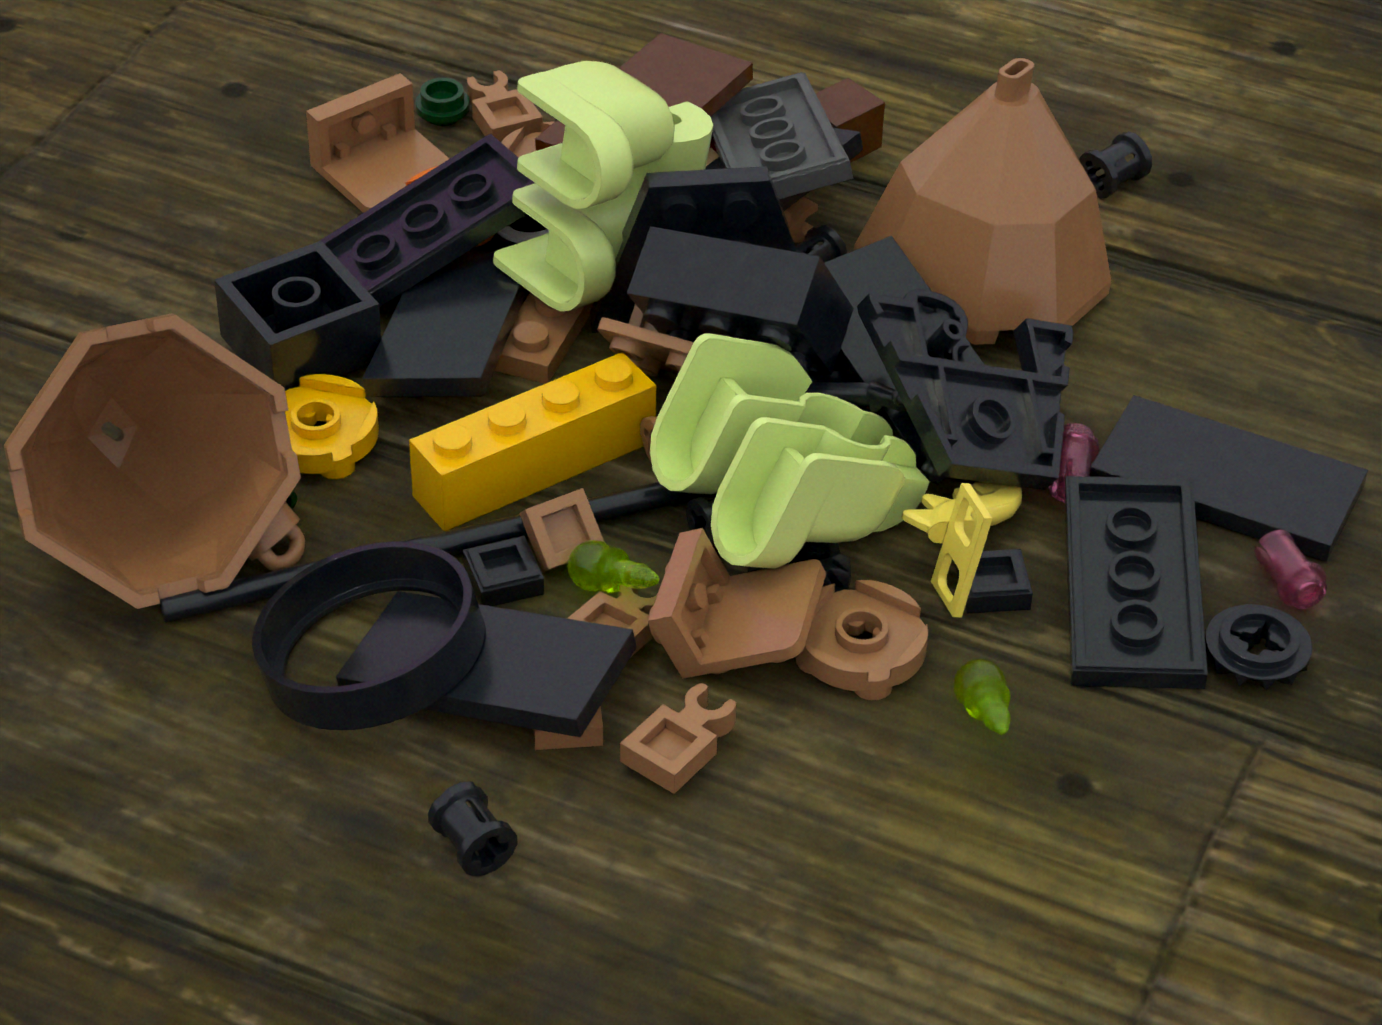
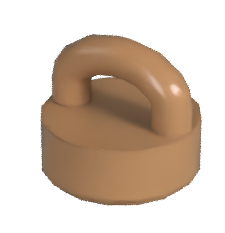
(282, 525)

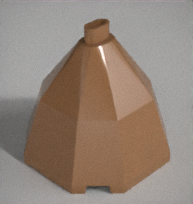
(999, 213)
(183, 484)

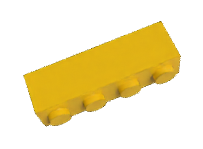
(530, 441)

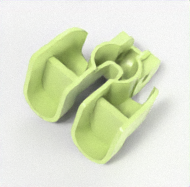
(592, 179)
(777, 457)

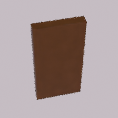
(678, 74)

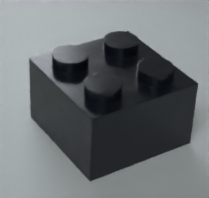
(298, 316)

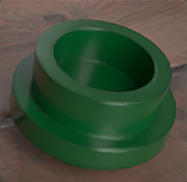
(442, 101)

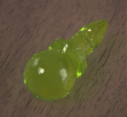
(604, 568)
(984, 693)

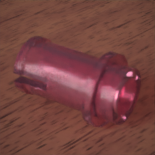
(1077, 454)
(1298, 580)

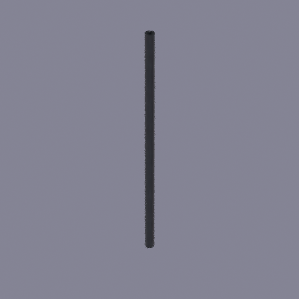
(453, 542)

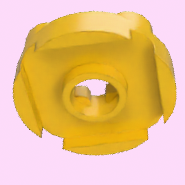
(349, 426)

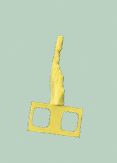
(962, 530)

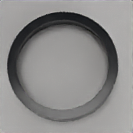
(344, 579)

